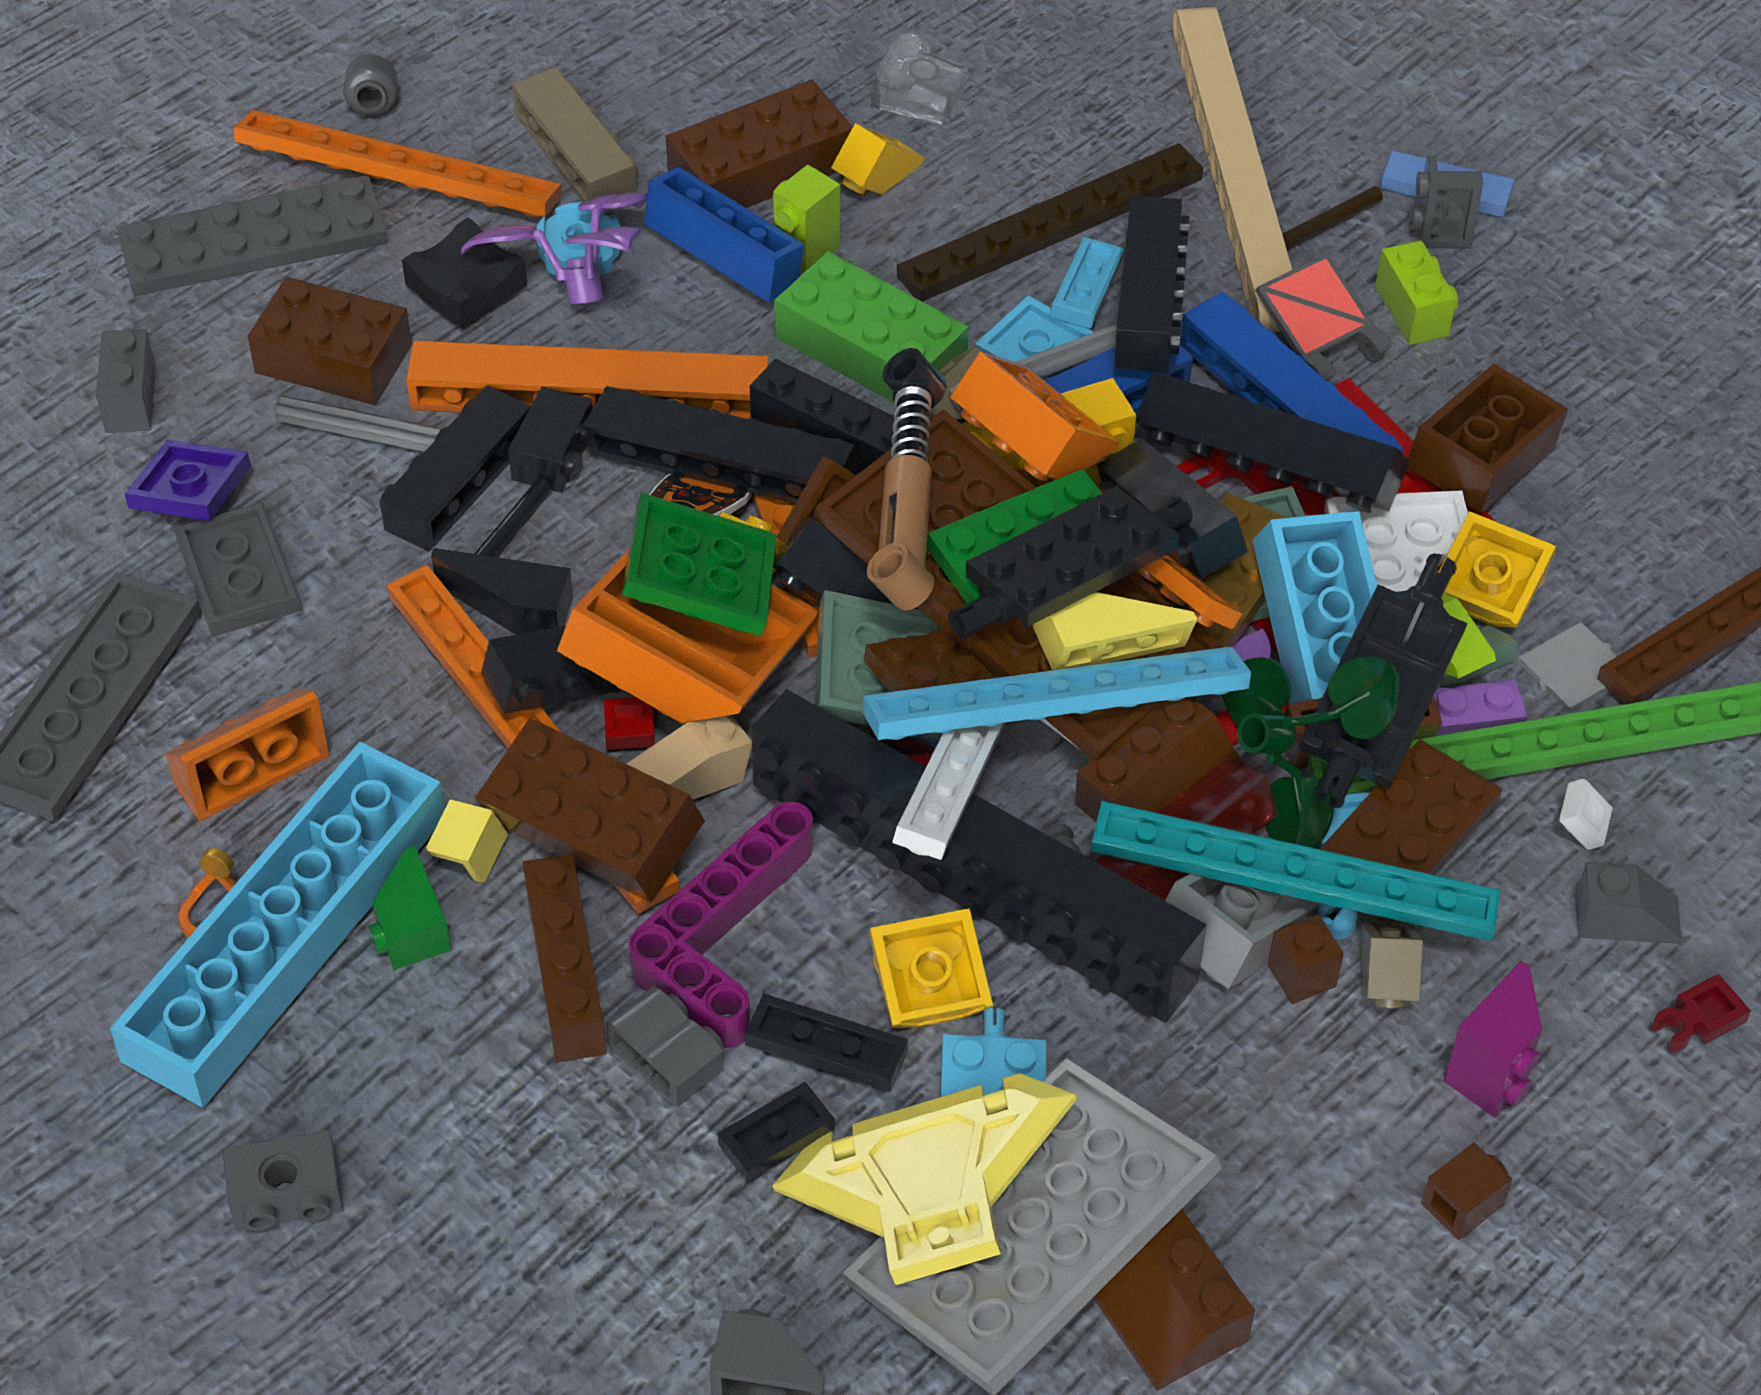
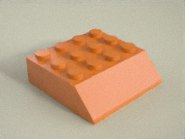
(675, 660)

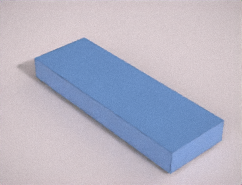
(1402, 172)

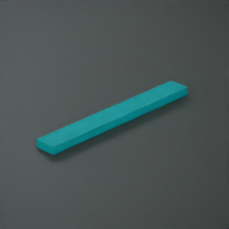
(1296, 871)

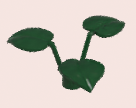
(1365, 700)

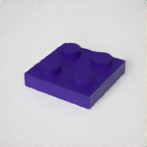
(188, 480)

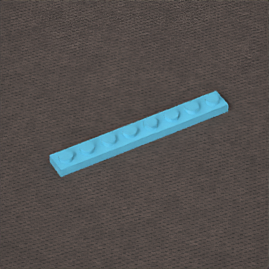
(1055, 693)

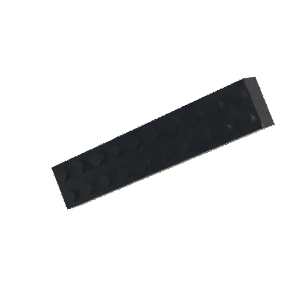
(992, 865)

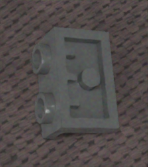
(1446, 206)

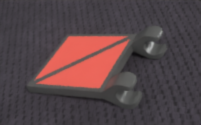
(1320, 312)

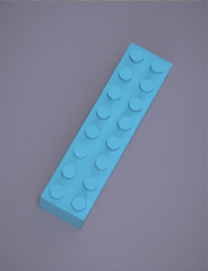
(277, 925)

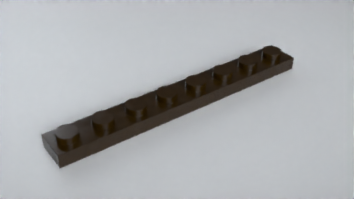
(1047, 223)

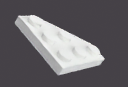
(1408, 533)

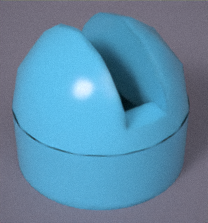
(1343, 923)

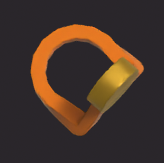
(217, 866)

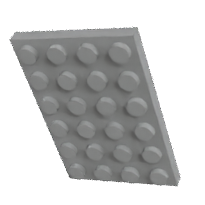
(1062, 1229)

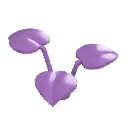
(582, 272)

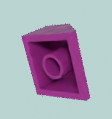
(1498, 1045)

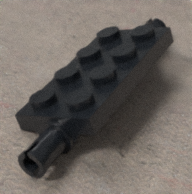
(1068, 559)
(1420, 641)

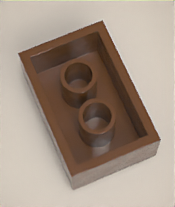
(330, 340)
(1487, 437)

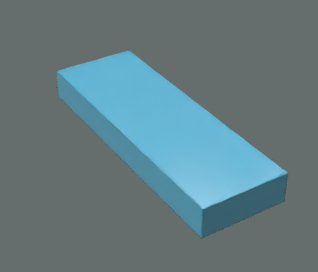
(1086, 282)

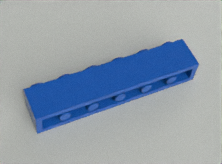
(1266, 371)

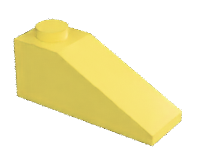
(1111, 629)

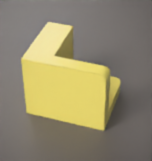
(468, 837)

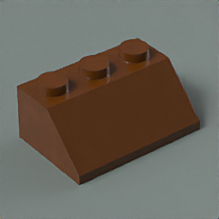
(1156, 759)
(1176, 1304)

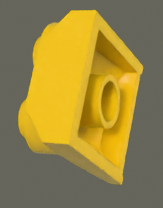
(1497, 570)
(930, 969)

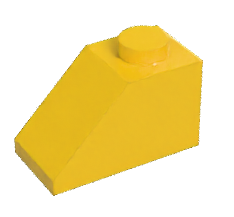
(874, 160)

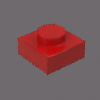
(628, 723)

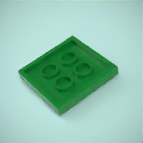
(700, 565)

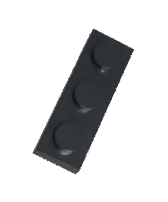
(826, 1042)

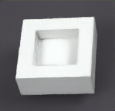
(1585, 814)

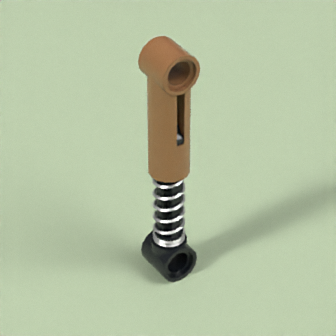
(901, 556)

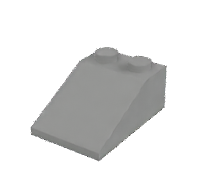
(1237, 922)

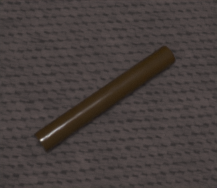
(1332, 217)

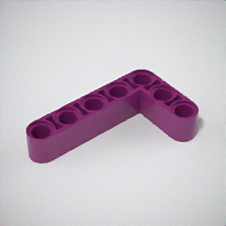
(714, 915)

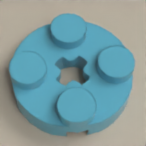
(569, 223)

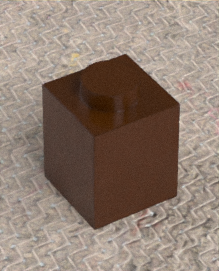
(1305, 959)
(1467, 1190)

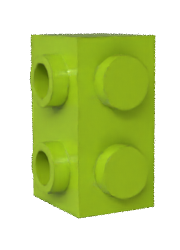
(810, 212)
(1416, 292)

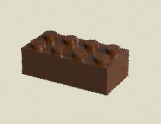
(762, 143)
(591, 806)

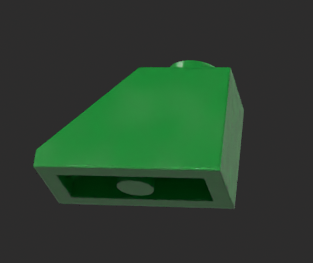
(408, 915)

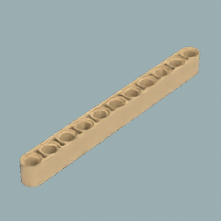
(1231, 154)

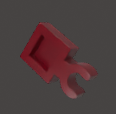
(1704, 1009)

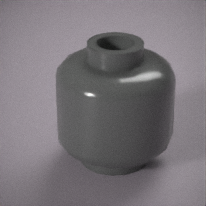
(370, 85)

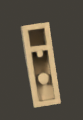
(699, 756)

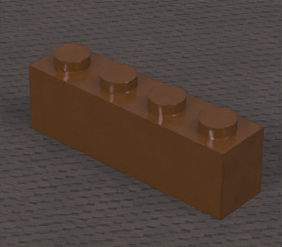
(564, 958)

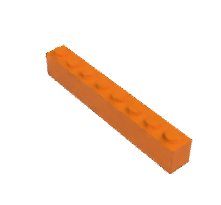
(452, 373)

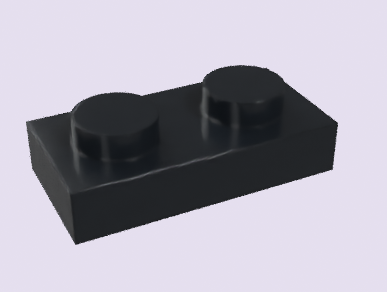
(776, 1131)

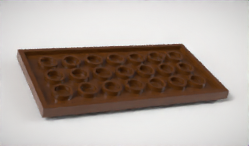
(964, 482)

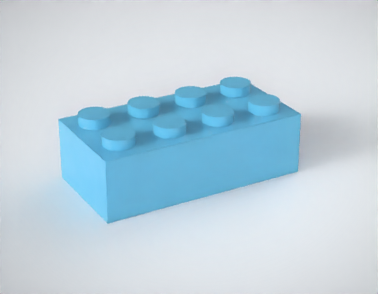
(1315, 591)

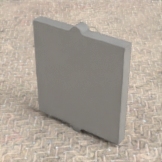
(1569, 666)

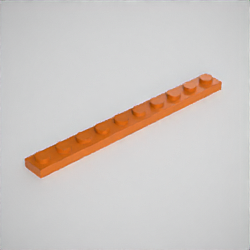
(462, 652)

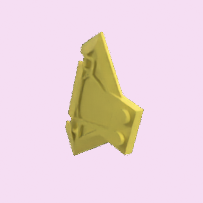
(930, 1172)

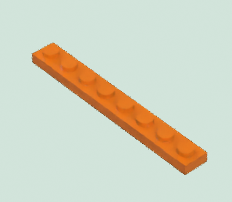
(398, 163)

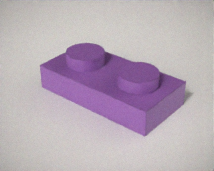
(1479, 706)

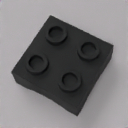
(467, 283)

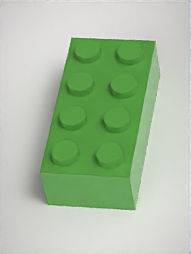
(861, 322)

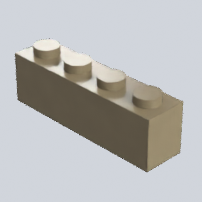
(573, 136)

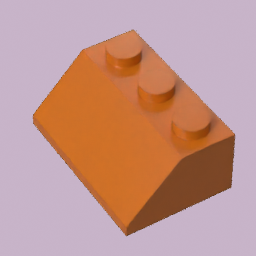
(1030, 418)
(249, 753)

